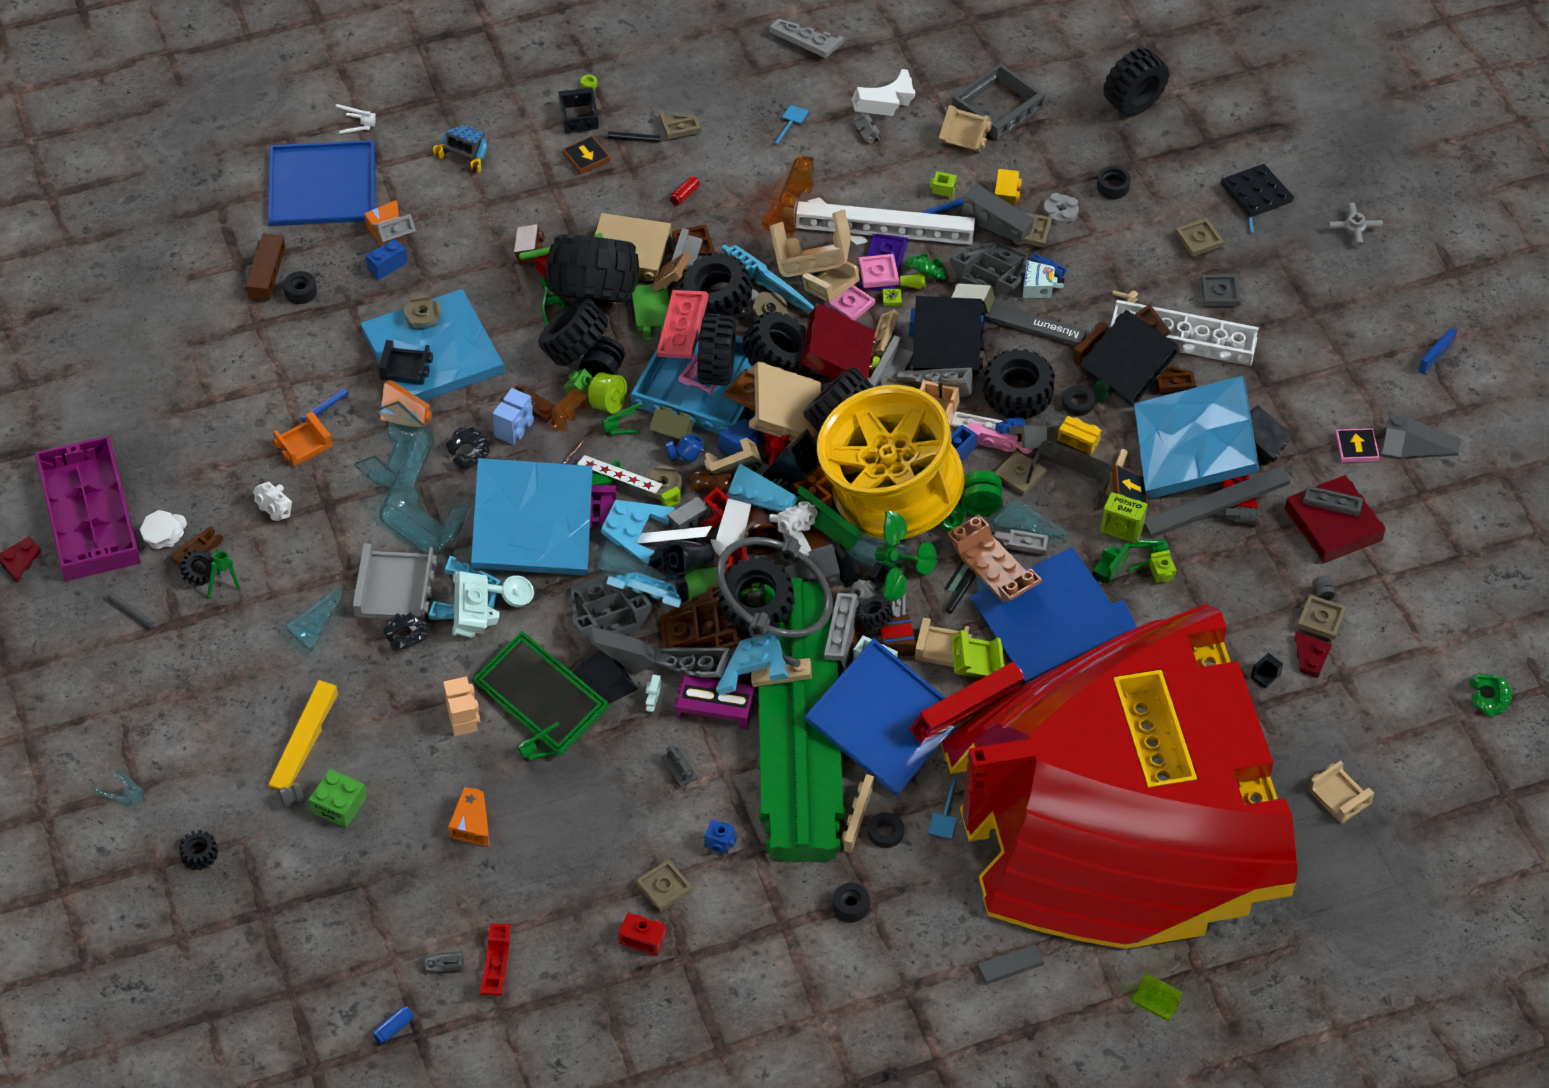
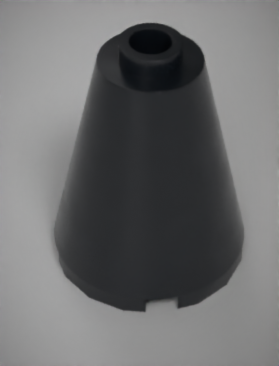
(685, 556)

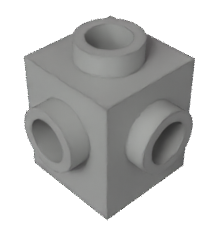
(864, 590)

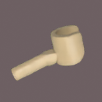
(1128, 297)

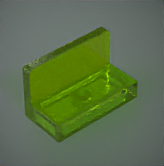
(1157, 997)

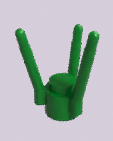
(611, 423)
(1154, 545)
(220, 563)
(528, 747)

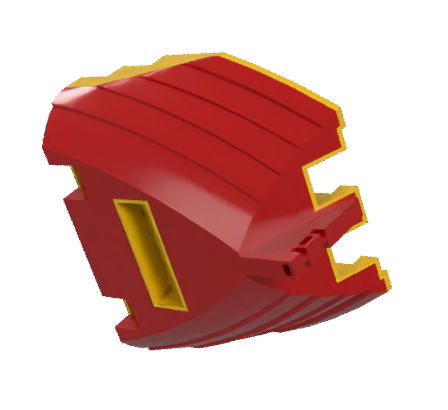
(1078, 803)

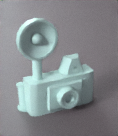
(471, 601)

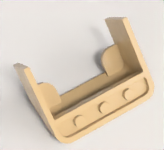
(795, 261)

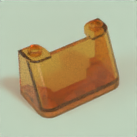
(783, 200)

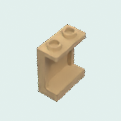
(965, 129)
(831, 282)
(726, 465)
(935, 644)
(1339, 792)

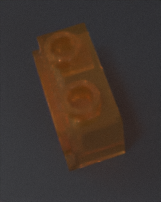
(566, 407)

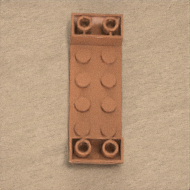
(991, 560)

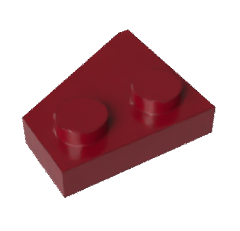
(19, 557)
(1311, 654)

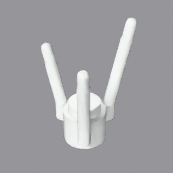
(367, 119)

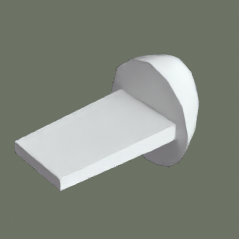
(732, 525)

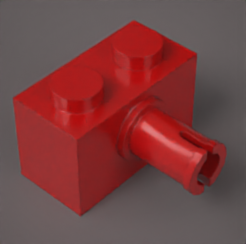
(717, 502)

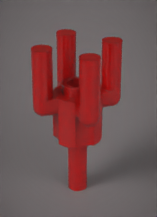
(775, 445)

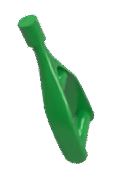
(549, 301)

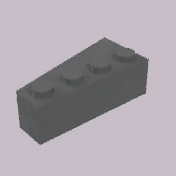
(996, 214)

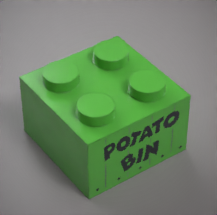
(338, 798)

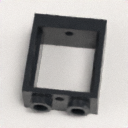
(585, 97)

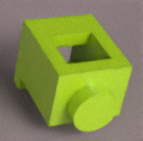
(943, 184)
(1162, 566)

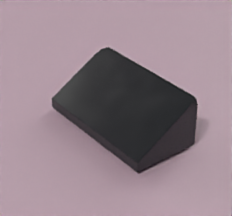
(848, 571)

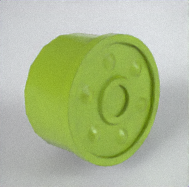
(607, 392)

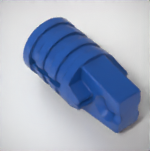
(1003, 427)

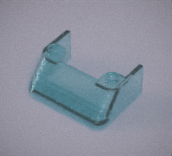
(411, 446)
(414, 524)

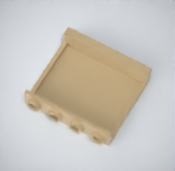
(647, 235)
(781, 401)

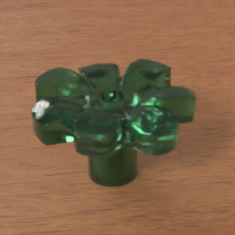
(1101, 392)

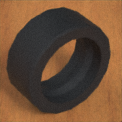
(1111, 191)

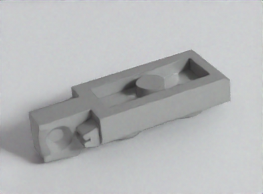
(1023, 541)

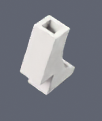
(885, 99)

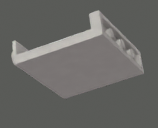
(393, 583)

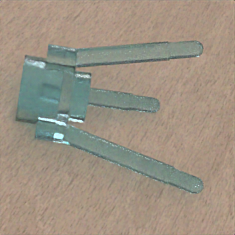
(132, 791)

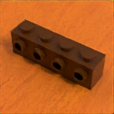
(265, 266)

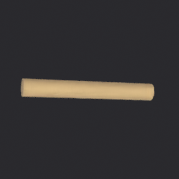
(1120, 461)

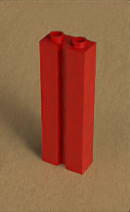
(966, 703)

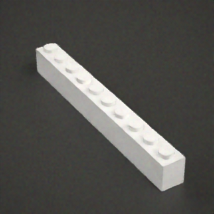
(888, 222)

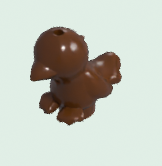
(704, 480)

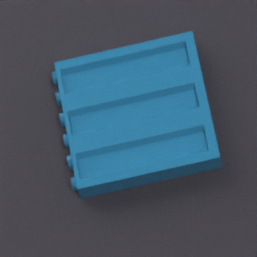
(661, 388)

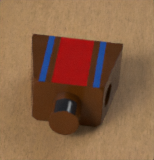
(897, 636)

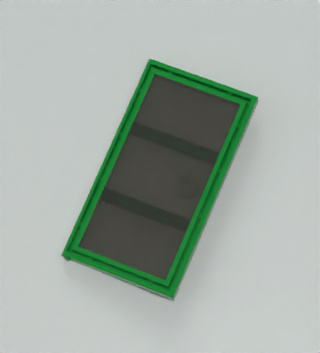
(541, 692)

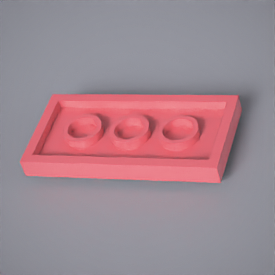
(682, 324)

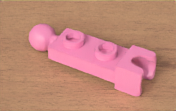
(995, 439)

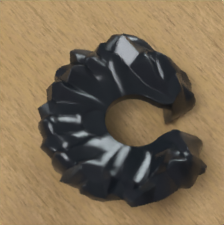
(468, 436)
(418, 629)

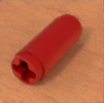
(684, 190)

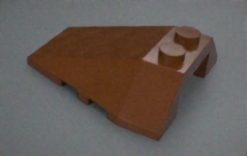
(699, 624)

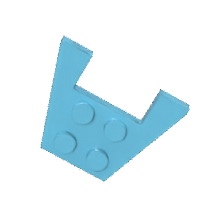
(627, 522)
(642, 583)
(446, 611)
(754, 655)

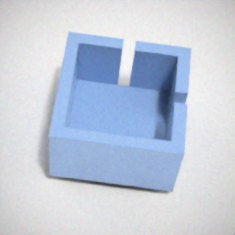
(513, 420)

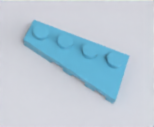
(758, 491)

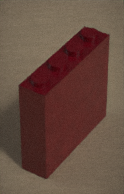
(836, 343)
(1333, 532)

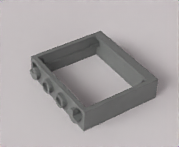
(1034, 98)

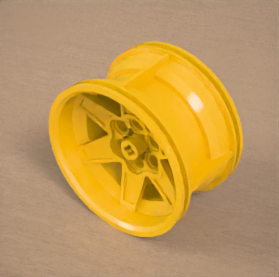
(878, 436)

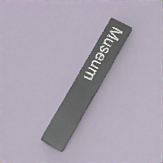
(1035, 325)

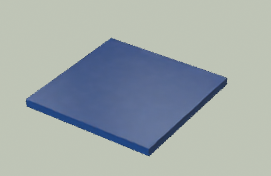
(321, 182)
(1054, 618)
(871, 715)

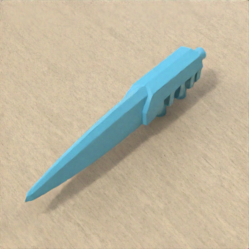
(766, 278)

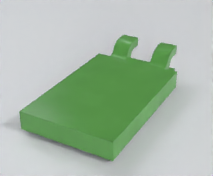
(649, 308)
(700, 580)

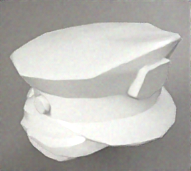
(162, 529)

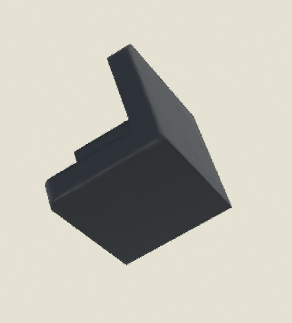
(878, 574)
(1267, 670)

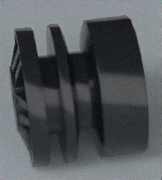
(603, 357)

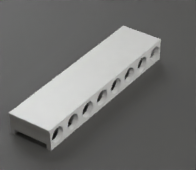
(1203, 335)

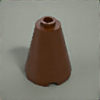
(760, 526)

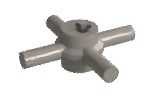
(1355, 224)

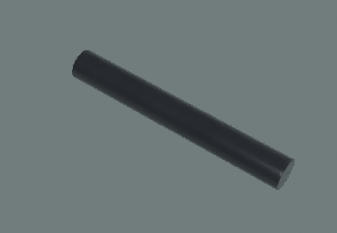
(633, 136)
(961, 591)

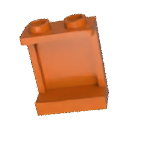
(303, 441)

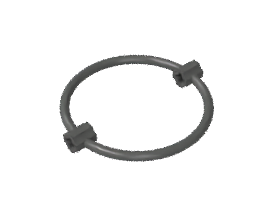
(760, 622)

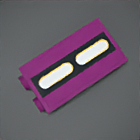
(700, 698)

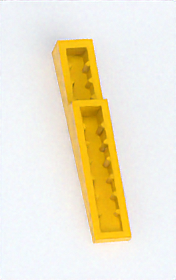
(304, 735)

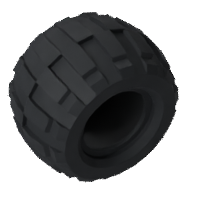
(592, 268)

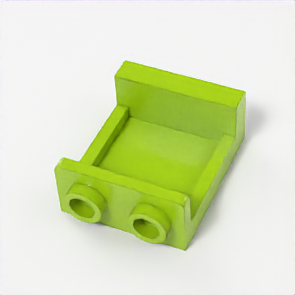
(975, 656)

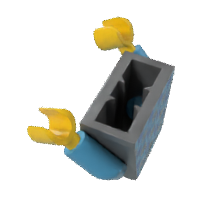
(465, 141)

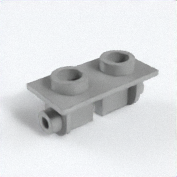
(870, 132)

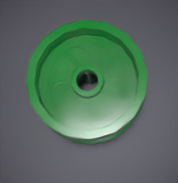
(982, 493)

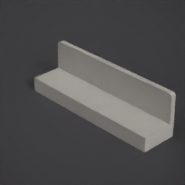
(893, 361)
(842, 628)

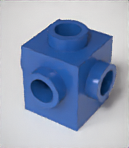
(720, 837)

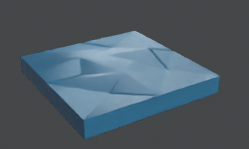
(458, 344)
(1196, 437)
(532, 517)

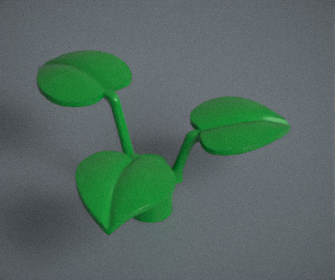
(895, 530)

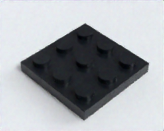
(1257, 190)

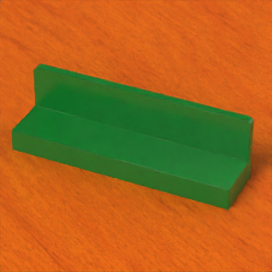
(831, 522)

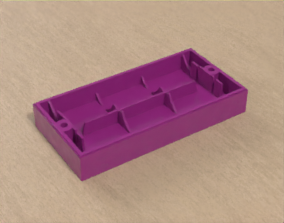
(87, 508)

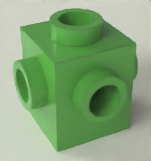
(579, 380)

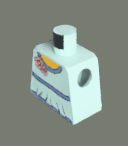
(1040, 280)

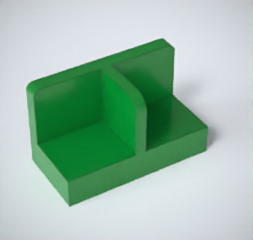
(1111, 562)

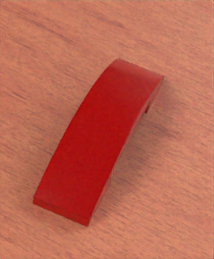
(496, 960)

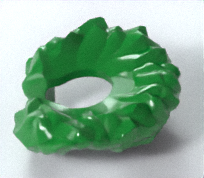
(922, 264)
(1502, 691)

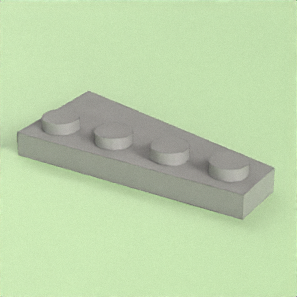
(815, 42)

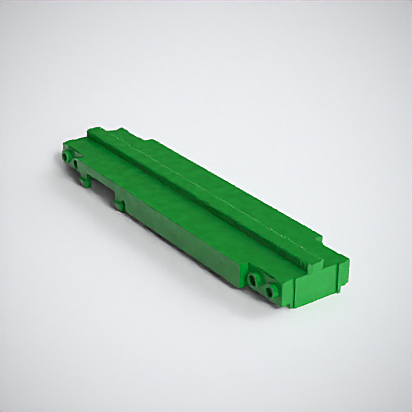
(797, 762)

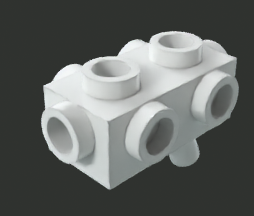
(273, 501)
(795, 518)

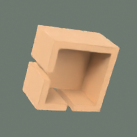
(949, 398)
(461, 706)

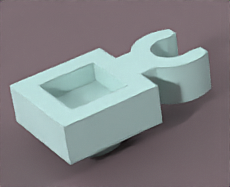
(653, 689)

